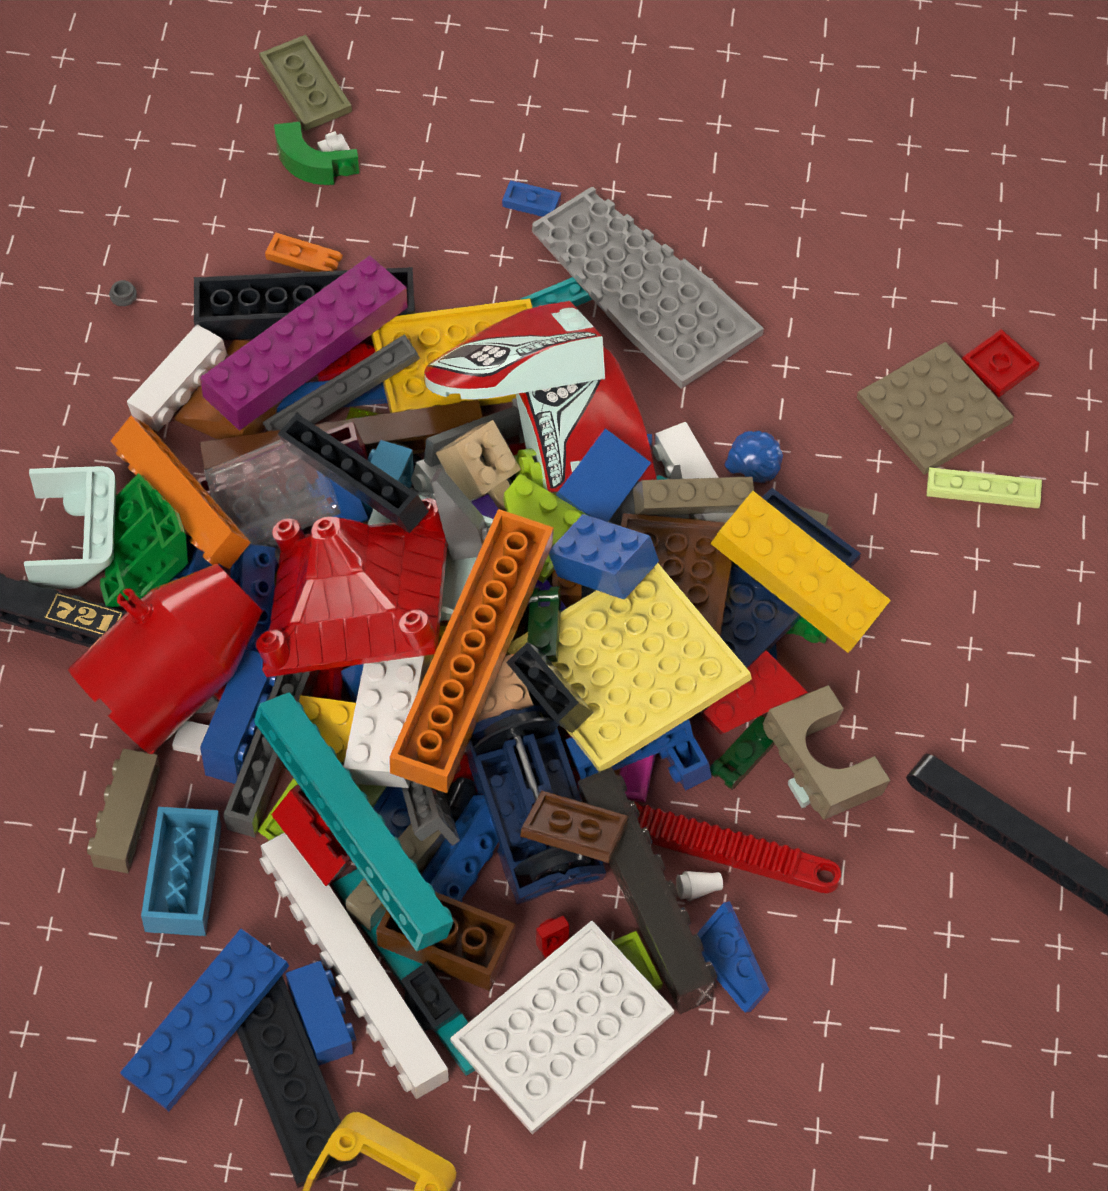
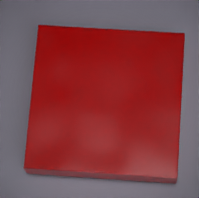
(1000, 363)

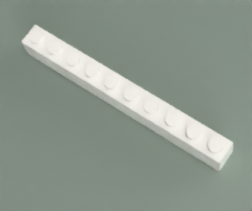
(356, 968)

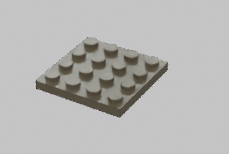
(935, 407)

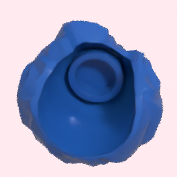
(755, 456)

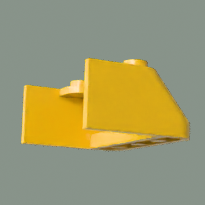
(366, 1135)

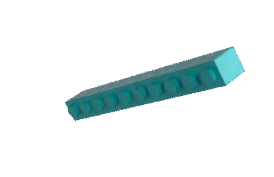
(354, 821)

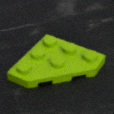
(538, 504)

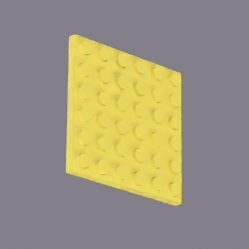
(640, 665)

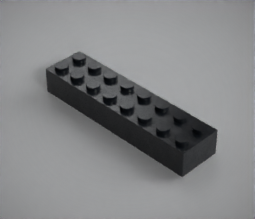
(252, 303)

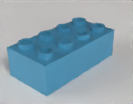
(181, 871)

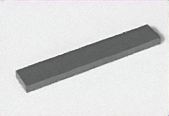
(348, 384)

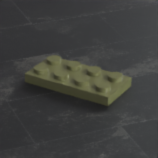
(305, 82)

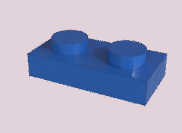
(530, 199)

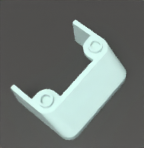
(84, 493)

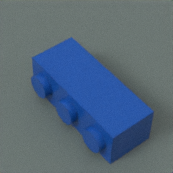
(321, 1012)

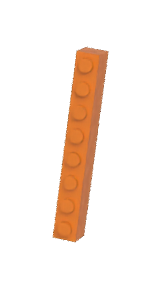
(200, 514)

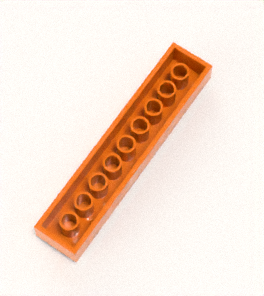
(471, 651)

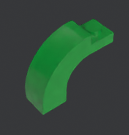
(311, 164)

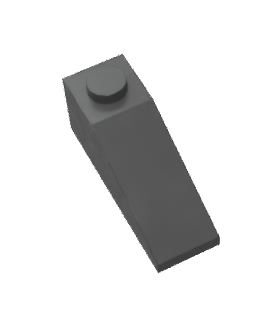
(460, 519)

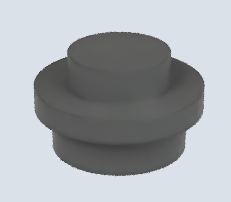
(122, 293)

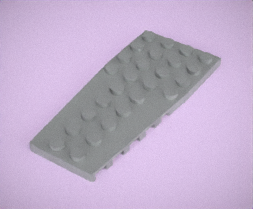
(645, 290)

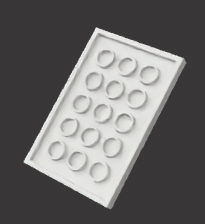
(562, 1026)

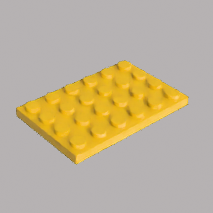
(432, 336)

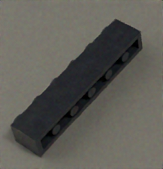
(353, 472)

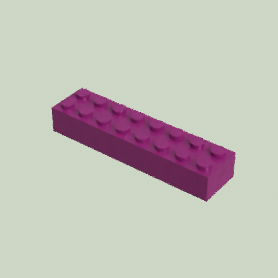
(304, 342)

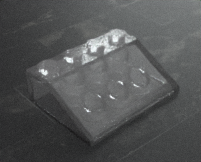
(270, 487)

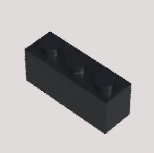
(549, 687)

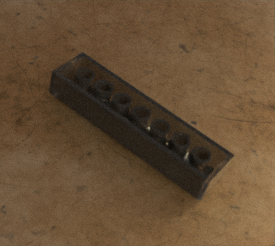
(653, 898)

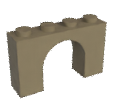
(827, 788)

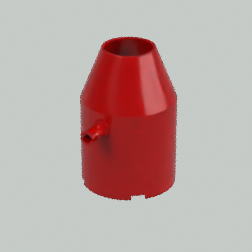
(169, 653)

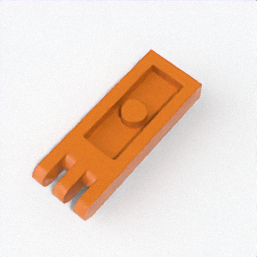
(302, 254)

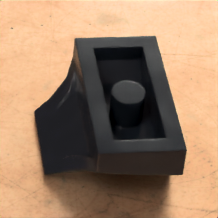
(429, 999)

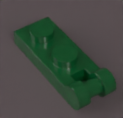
(545, 621)
(743, 754)

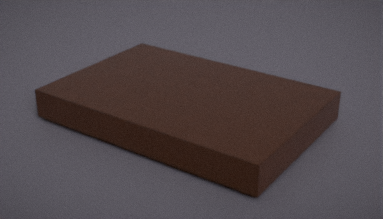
(574, 826)

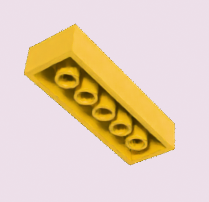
(800, 571)

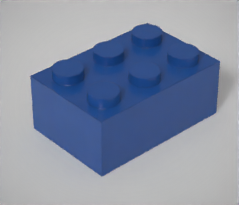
(603, 556)

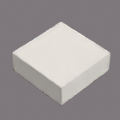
(189, 737)

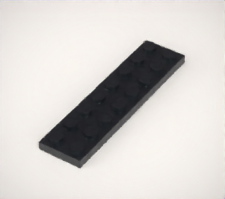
(290, 1083)

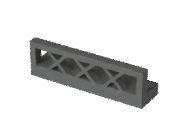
(429, 812)

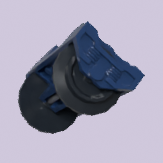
(518, 761)

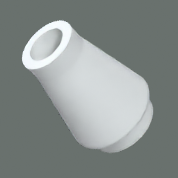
(697, 884)

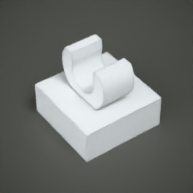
(333, 143)

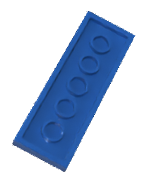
(204, 1019)

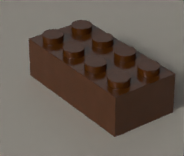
(472, 950)

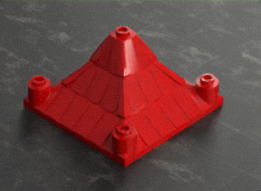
(354, 594)

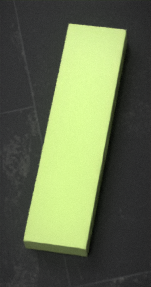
(984, 487)

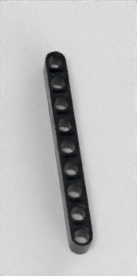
(1011, 830)

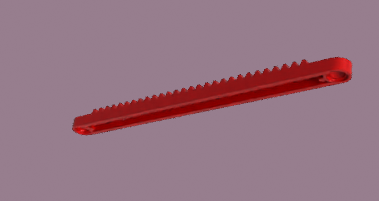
(727, 847)

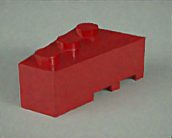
(768, 689)

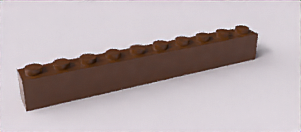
(402, 428)

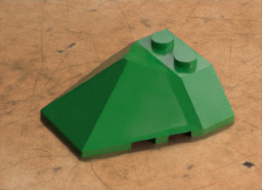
(146, 542)

